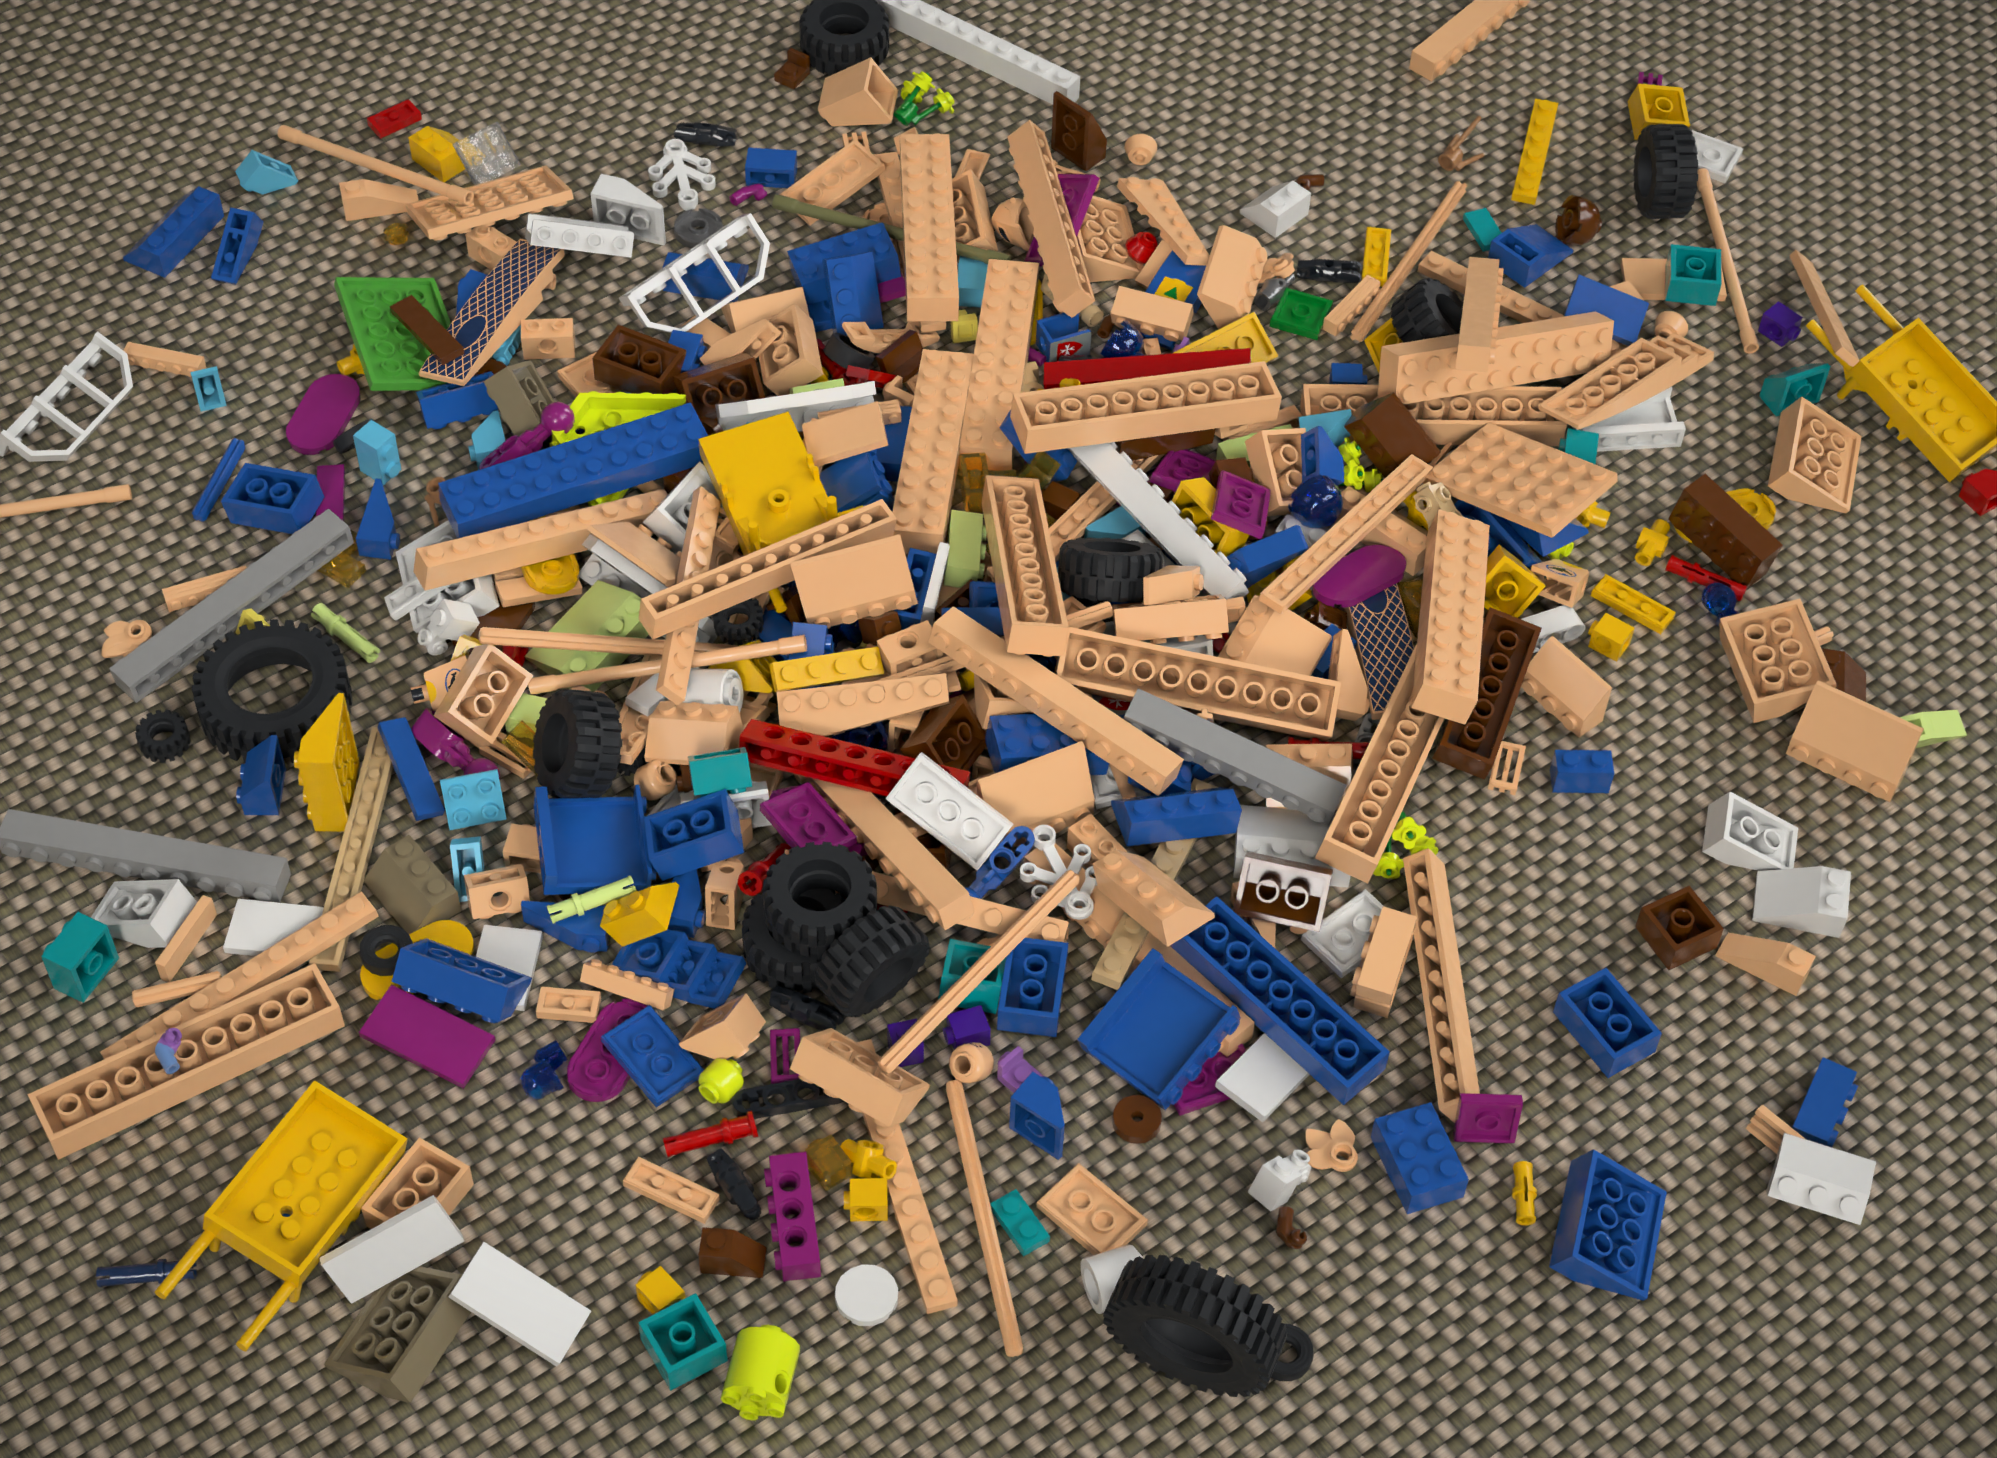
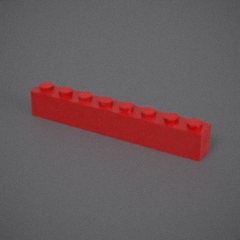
(1130, 367)

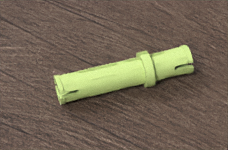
(337, 626)
(590, 899)

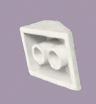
(622, 203)
(672, 514)
(1748, 835)
(1803, 899)
(145, 910)

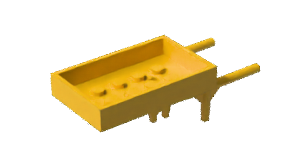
(1923, 393)
(766, 484)
(317, 1170)

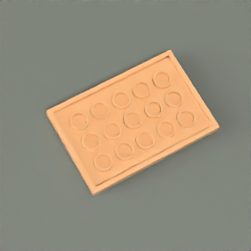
(492, 201)
(1521, 479)

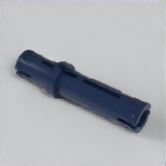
(139, 1273)

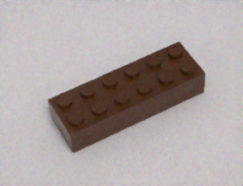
(1503, 665)

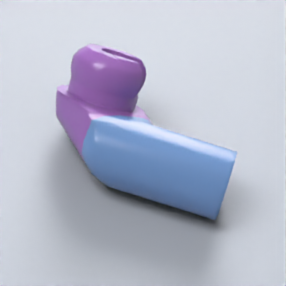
(167, 1048)

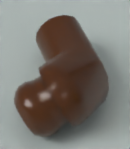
(1309, 181)
(1105, 327)
(1285, 1230)

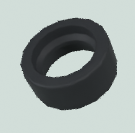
(845, 353)

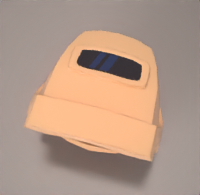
(1013, 224)

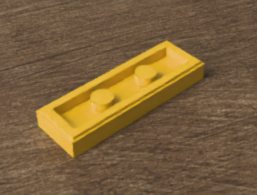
(1376, 254)
(1633, 604)

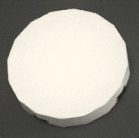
(866, 1295)

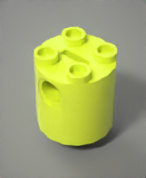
(761, 1372)

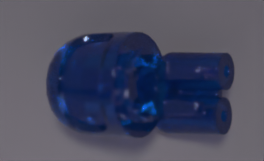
(1719, 600)
(541, 1077)

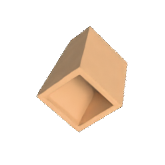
(858, 96)

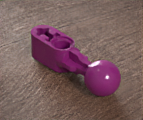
(554, 417)
(448, 744)

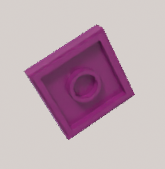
(1487, 1118)

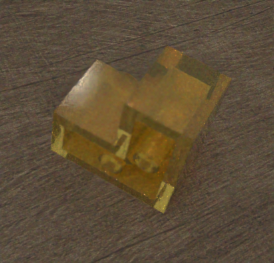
(972, 476)

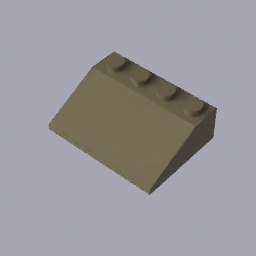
(400, 1334)

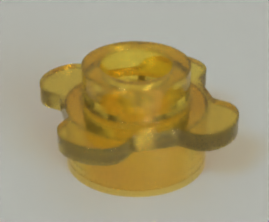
(396, 233)

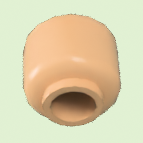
(655, 779)
(971, 1062)

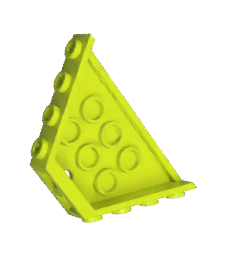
(603, 411)

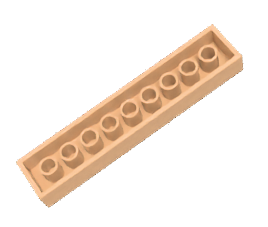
(928, 228)
(1523, 355)
(999, 359)
(1145, 407)
(1453, 417)
(932, 450)
(1024, 566)
(1451, 617)
(1194, 681)
(1380, 783)
(211, 1051)

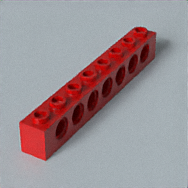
(828, 758)

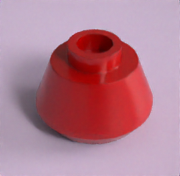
(1141, 247)

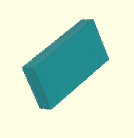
(1482, 227)

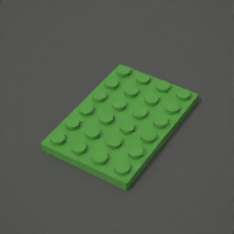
(384, 345)

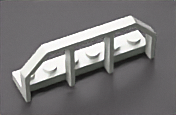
(696, 256)
(59, 389)
(801, 406)
(597, 569)

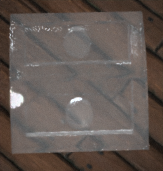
(486, 154)

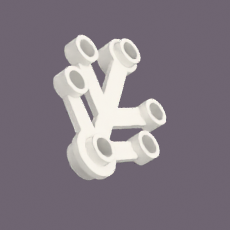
(676, 152)
(1075, 897)

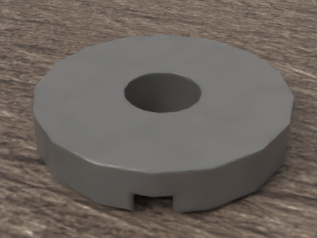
(688, 220)

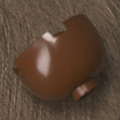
(1578, 222)

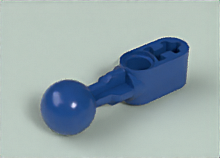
(990, 876)

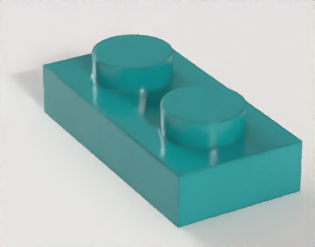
(1019, 1222)

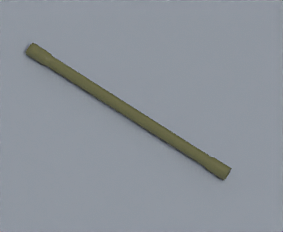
(794, 206)

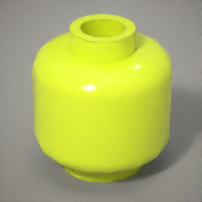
(720, 1080)

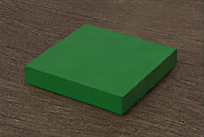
(1301, 313)

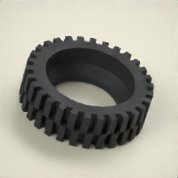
(240, 730)
(1195, 1325)

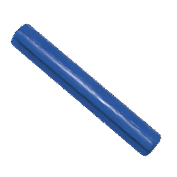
(218, 480)

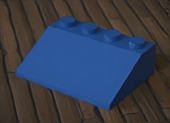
(1608, 1226)

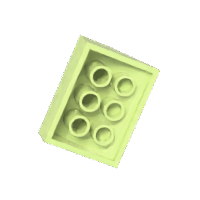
(600, 611)

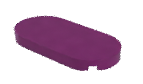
(323, 413)
(1360, 576)
(592, 1068)

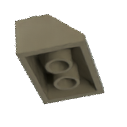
(519, 396)
(411, 886)

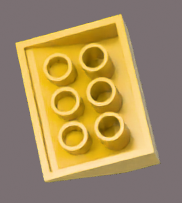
(329, 767)

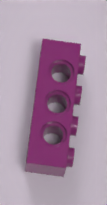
(803, 1260)

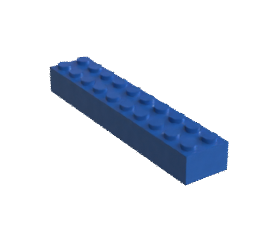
(573, 472)

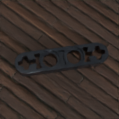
(788, 1090)

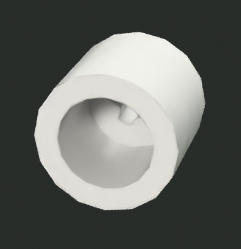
(715, 687)
(1102, 1273)

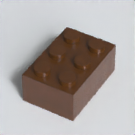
(720, 383)

